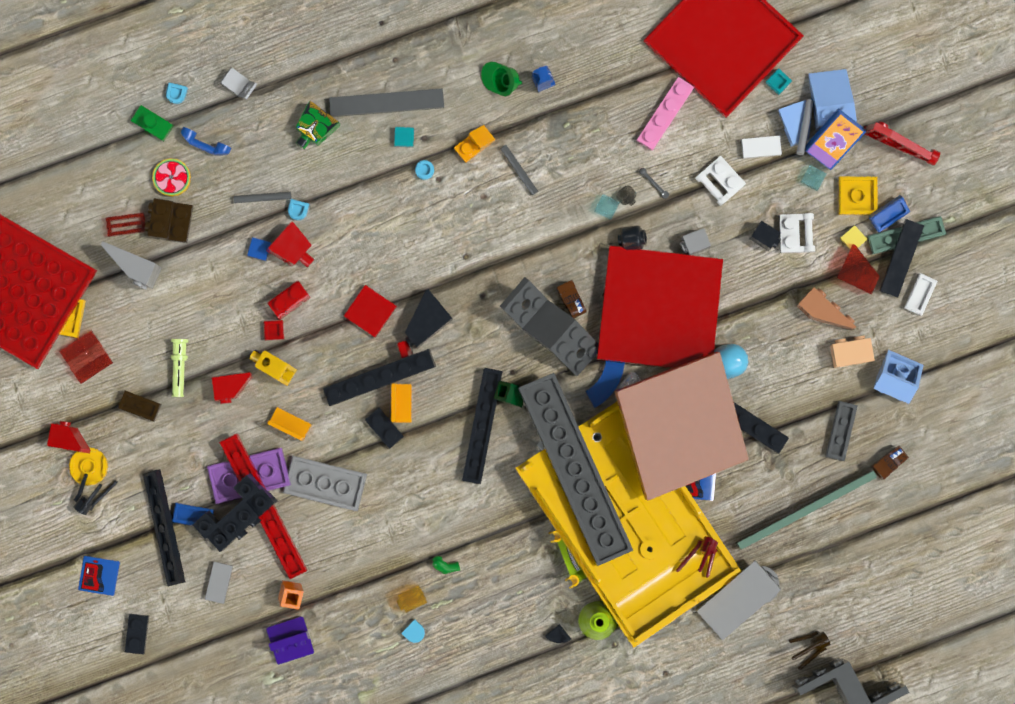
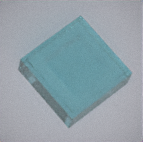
(813, 178)
(607, 207)

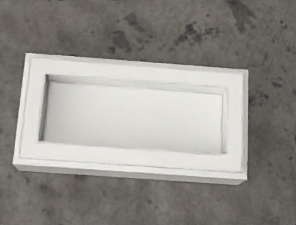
(761, 147)
(920, 294)

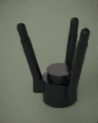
(85, 503)

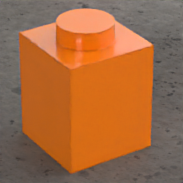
(290, 595)

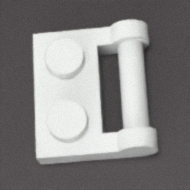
(725, 176)
(790, 233)

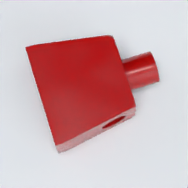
(291, 247)

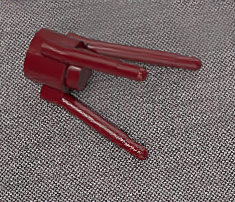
(707, 548)

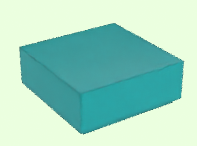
(778, 81)
(404, 137)

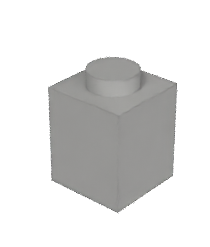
(695, 242)

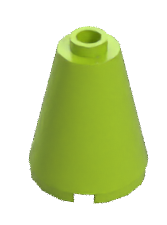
(588, 617)

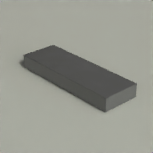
(841, 431)

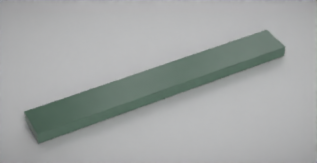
(806, 510)

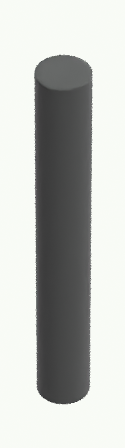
(519, 170)
(262, 197)

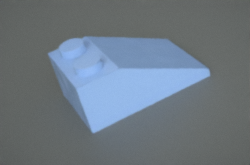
(829, 92)

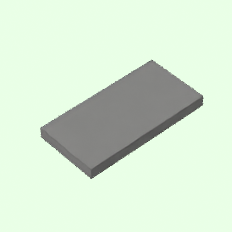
(325, 483)
(739, 600)

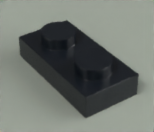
(384, 428)
(137, 634)

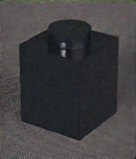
(766, 236)

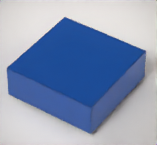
(258, 249)

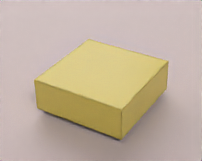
(853, 236)

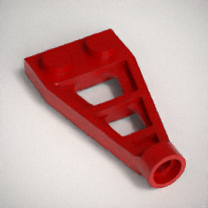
(881, 132)

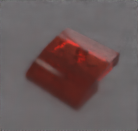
(86, 356)

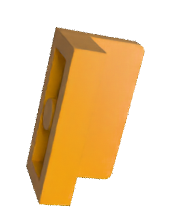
(401, 403)
(289, 424)

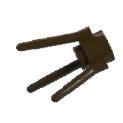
(819, 643)

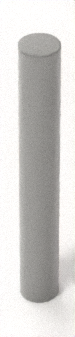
(804, 127)

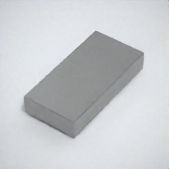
(219, 582)

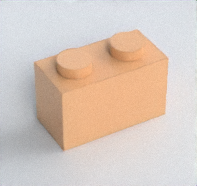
(852, 352)

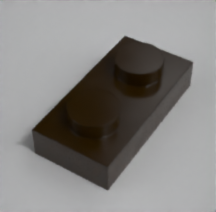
(139, 406)

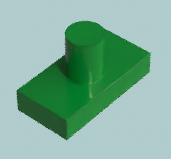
(152, 123)

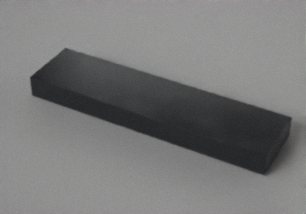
(901, 258)

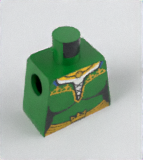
(315, 126)

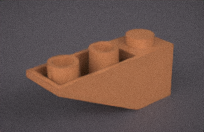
(818, 308)

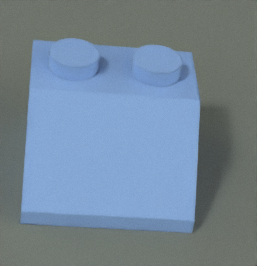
(898, 377)

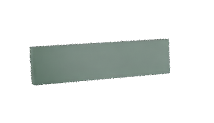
(887, 240)

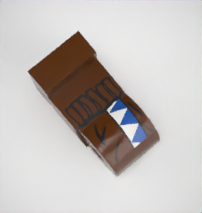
(571, 299)
(889, 462)

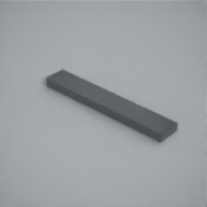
(386, 102)

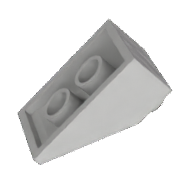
(135, 267)

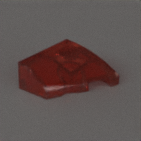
(858, 271)

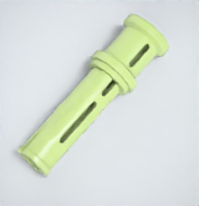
(177, 391)

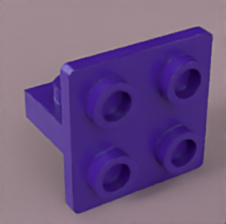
(290, 640)

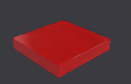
(370, 311)

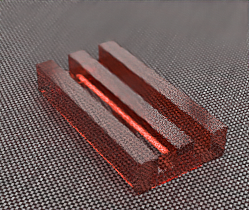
(125, 217)

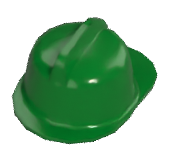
(500, 78)

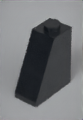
(427, 320)

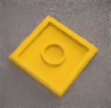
(857, 195)

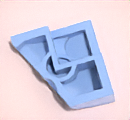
(792, 121)

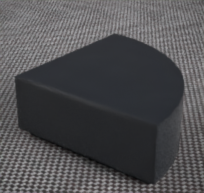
(558, 635)

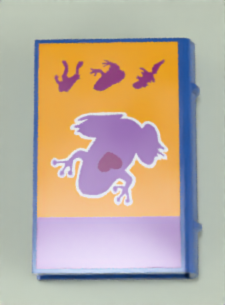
(834, 139)

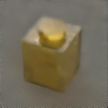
(411, 599)

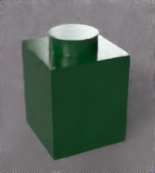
(508, 394)

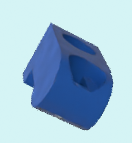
(543, 78)

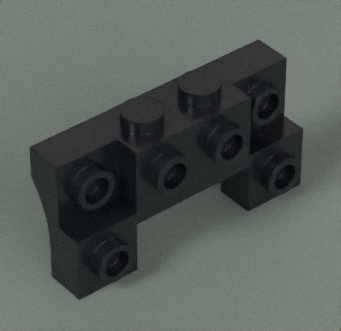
(245, 514)

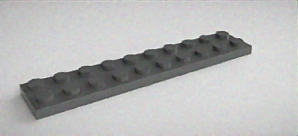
(575, 469)

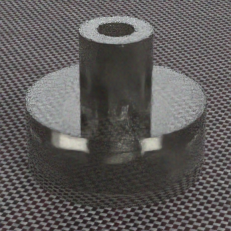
(626, 196)

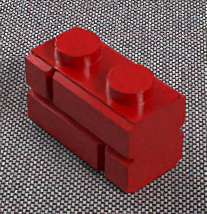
(288, 300)

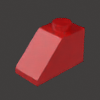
(229, 386)
(67, 438)

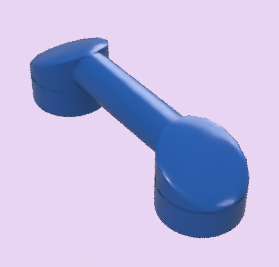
(219, 150)

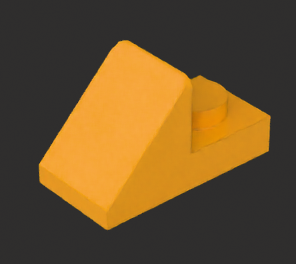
(474, 143)

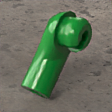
(444, 567)

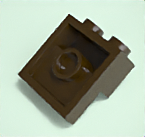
(169, 220)

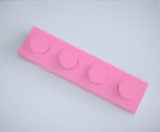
(665, 113)

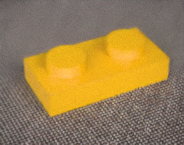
(73, 325)

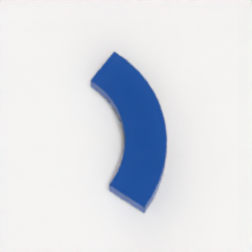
(606, 384)

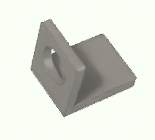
(238, 83)

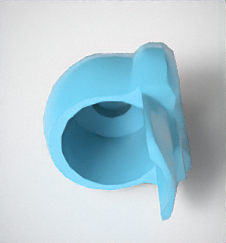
(734, 359)

